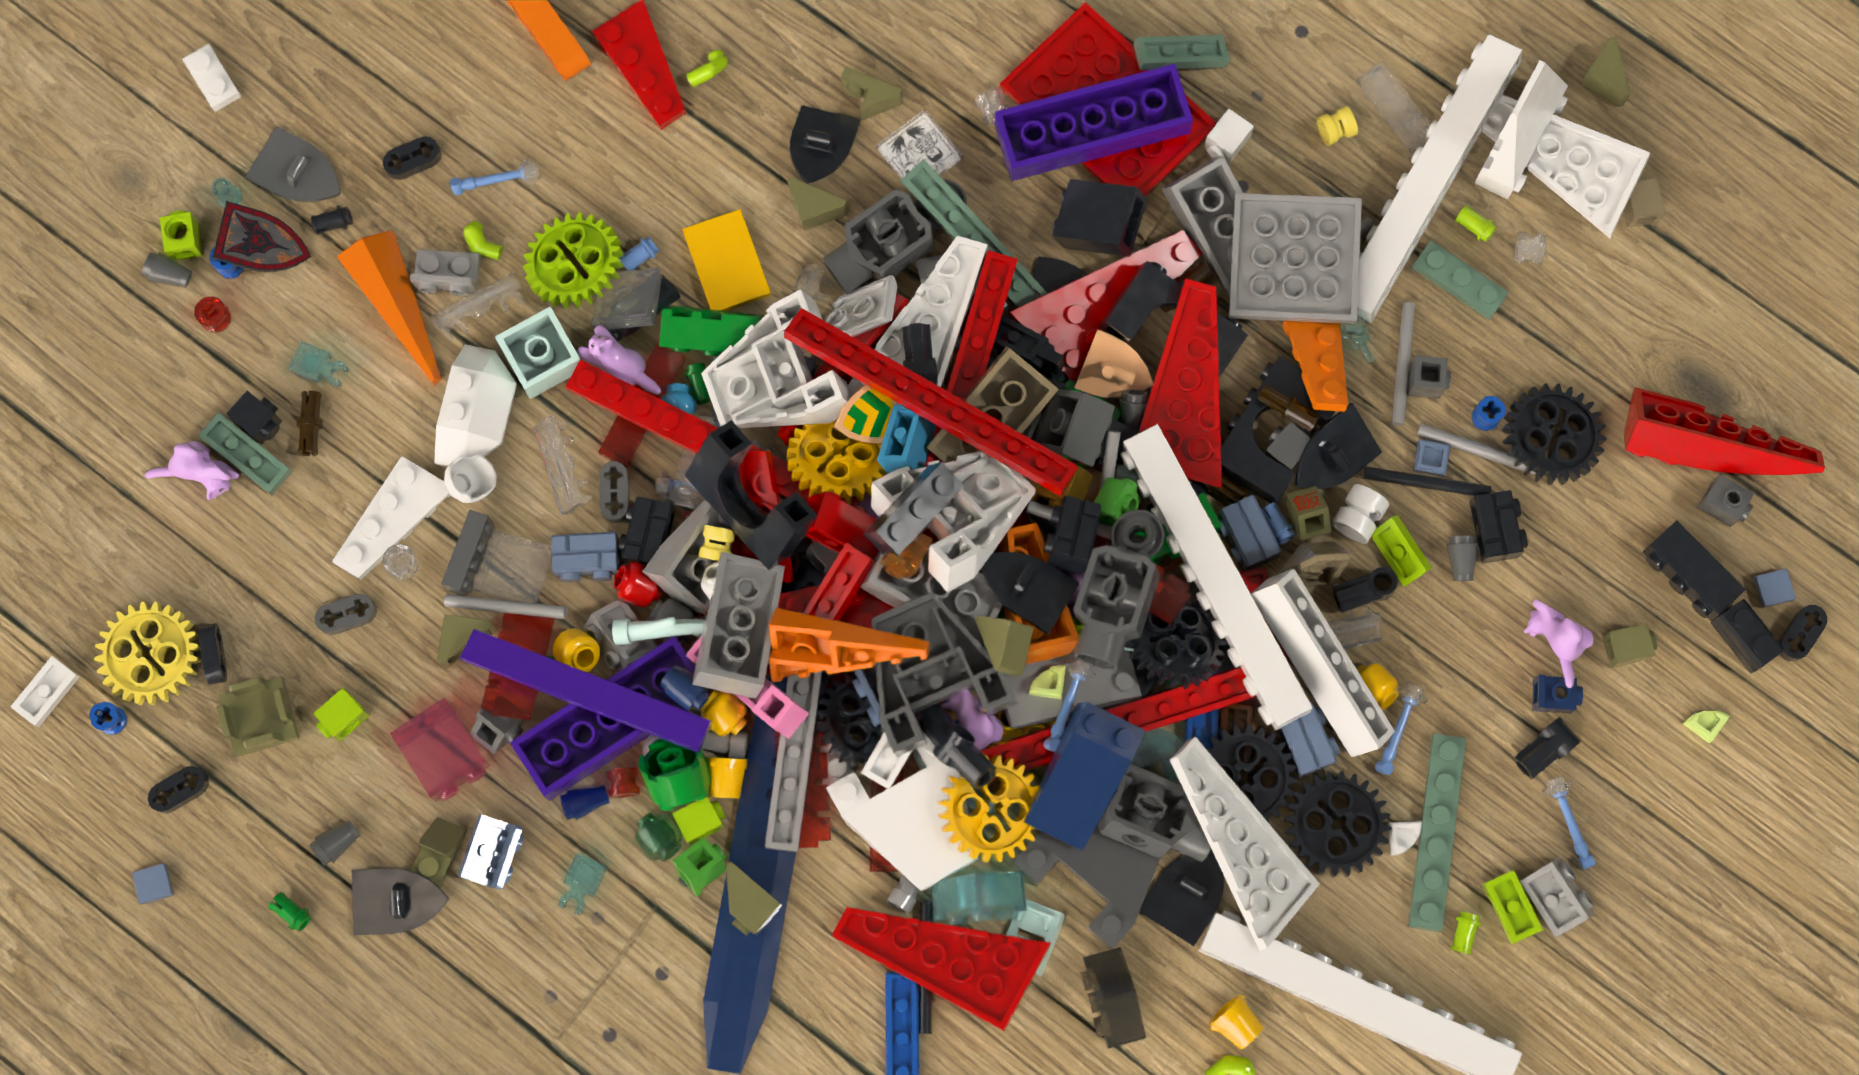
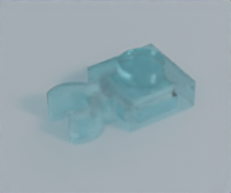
(314, 363)
(583, 879)

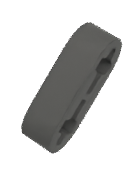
(607, 492)
(343, 607)

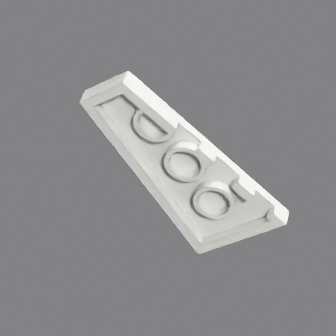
(396, 509)

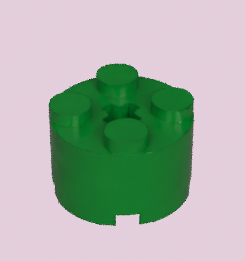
(674, 774)

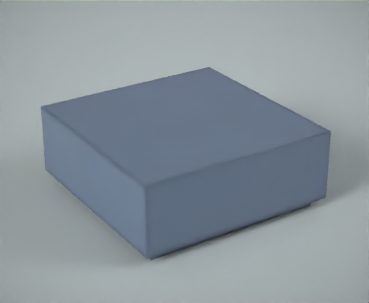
(1431, 458)
(1774, 588)
(153, 884)

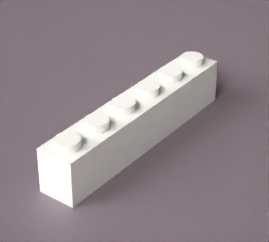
(1322, 663)

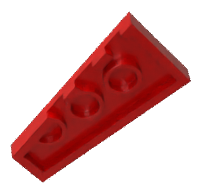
(638, 56)
(760, 485)

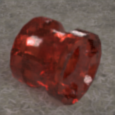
(215, 321)
(623, 782)

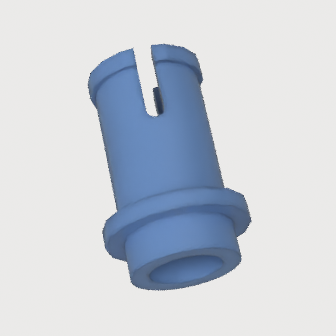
(639, 254)
(1278, 524)

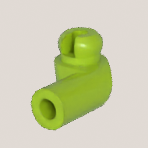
(717, 63)
(477, 243)
(1232, 1065)

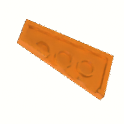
(1322, 362)

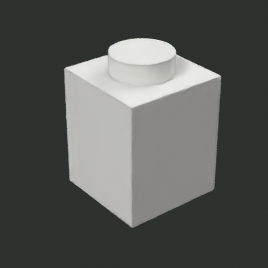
(1228, 136)

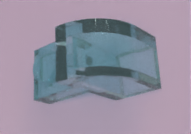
(1158, 747)

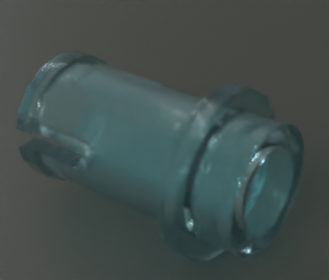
(226, 192)

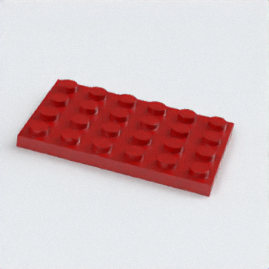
(1090, 53)

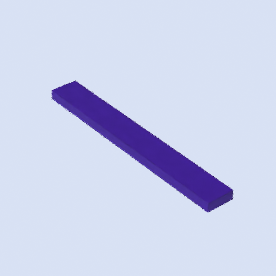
(586, 690)

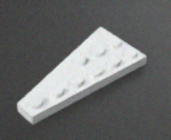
(1580, 166)
(938, 302)
(1255, 860)

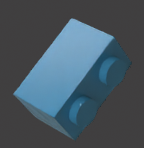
(905, 440)

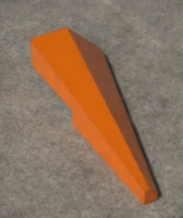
(383, 278)
(817, 644)

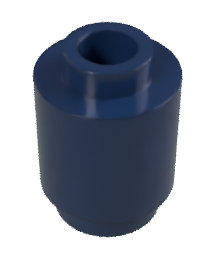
(680, 689)

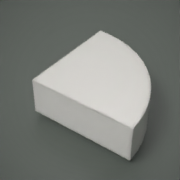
(1403, 836)

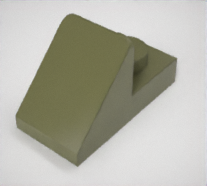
(878, 94)
(438, 850)

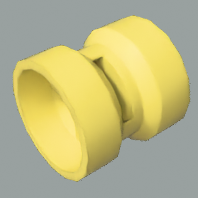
(1337, 125)
(712, 550)

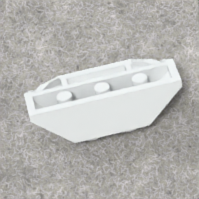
(474, 406)

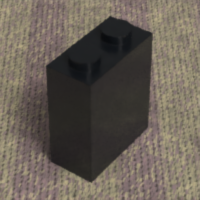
(1099, 217)

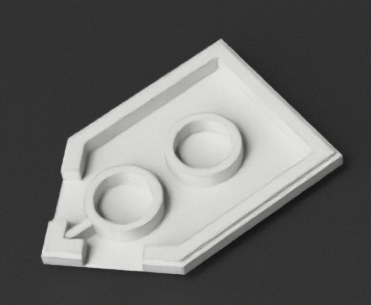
(865, 307)

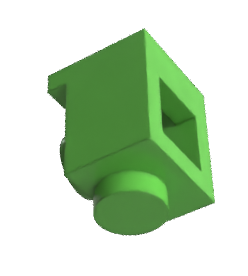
(1117, 499)
(696, 856)

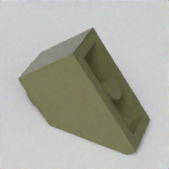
(748, 902)

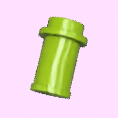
(1476, 223)
(1465, 932)

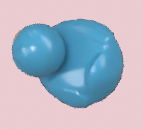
(680, 397)

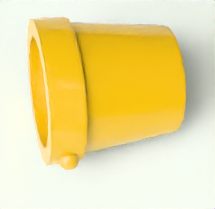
(726, 777)
(1236, 1022)

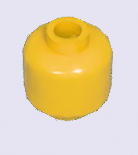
(576, 649)
(1380, 683)
(724, 712)

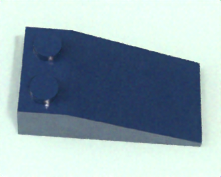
(1083, 774)

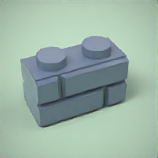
(1248, 533)
(585, 556)
(1309, 743)

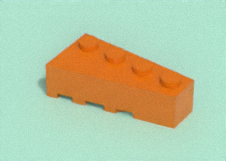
(1063, 635)

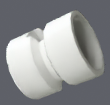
(1362, 510)

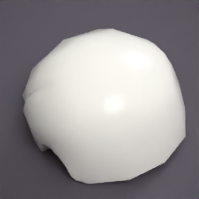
(470, 478)

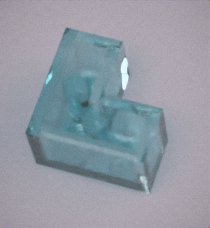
(979, 897)

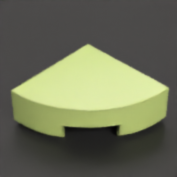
(1049, 683)
(1707, 723)

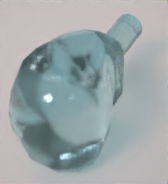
(1358, 337)

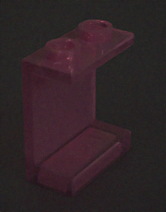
(440, 751)

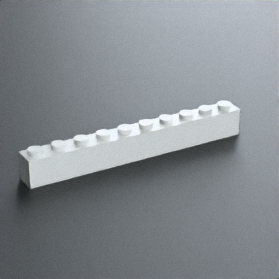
(1433, 170)
(1216, 578)
(1360, 1001)

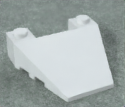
(1522, 132)
(767, 378)
(971, 520)
(905, 821)

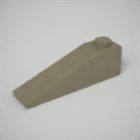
(1317, 562)

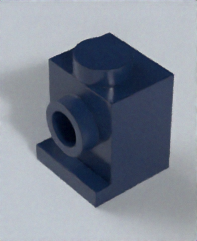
(1546, 700)

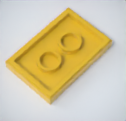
(726, 262)

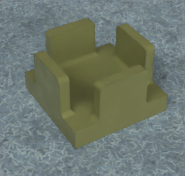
(257, 715)

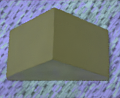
(1608, 76)
(814, 204)
(455, 635)
(1006, 643)

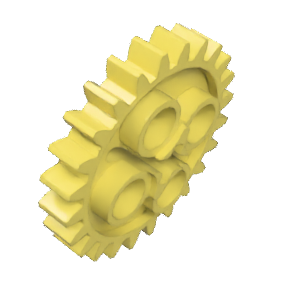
(171, 635)

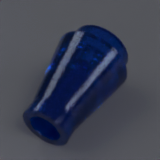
(580, 802)

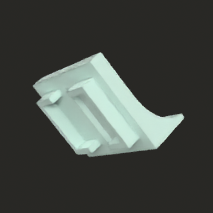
(1040, 922)

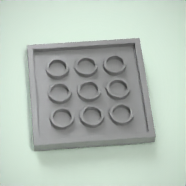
(1295, 258)

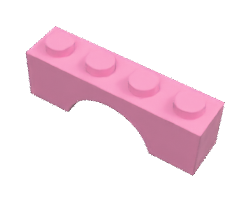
(770, 705)

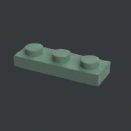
(1183, 51)
(1460, 280)
(245, 453)

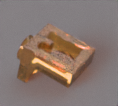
(912, 558)

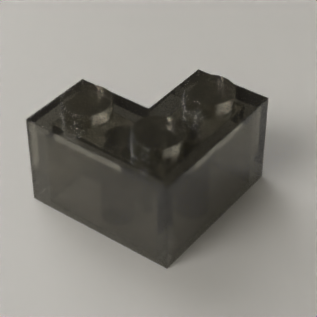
(1113, 998)

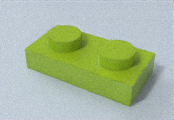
(1401, 551)
(1512, 907)

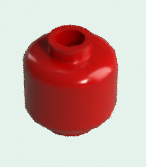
(635, 586)

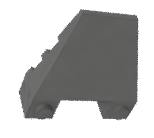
(952, 666)
(1107, 867)

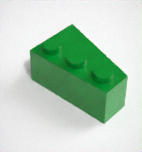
(703, 329)

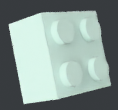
(539, 352)

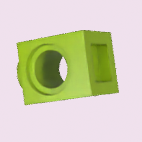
(187, 246)
(340, 715)
(699, 819)

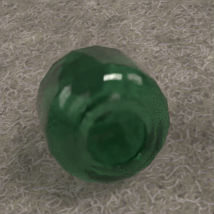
(658, 836)

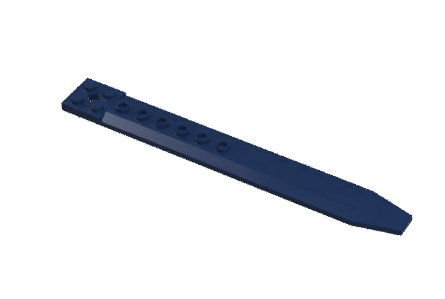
(743, 965)

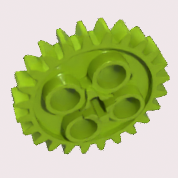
(596, 242)

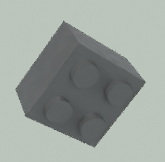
(1074, 426)

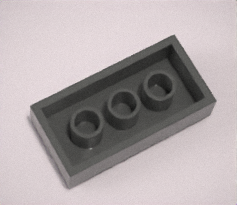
(468, 553)

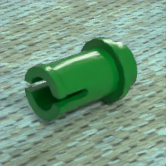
(697, 383)
(289, 911)

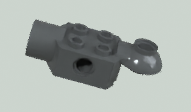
(884, 240)
(1118, 590)
(1153, 816)

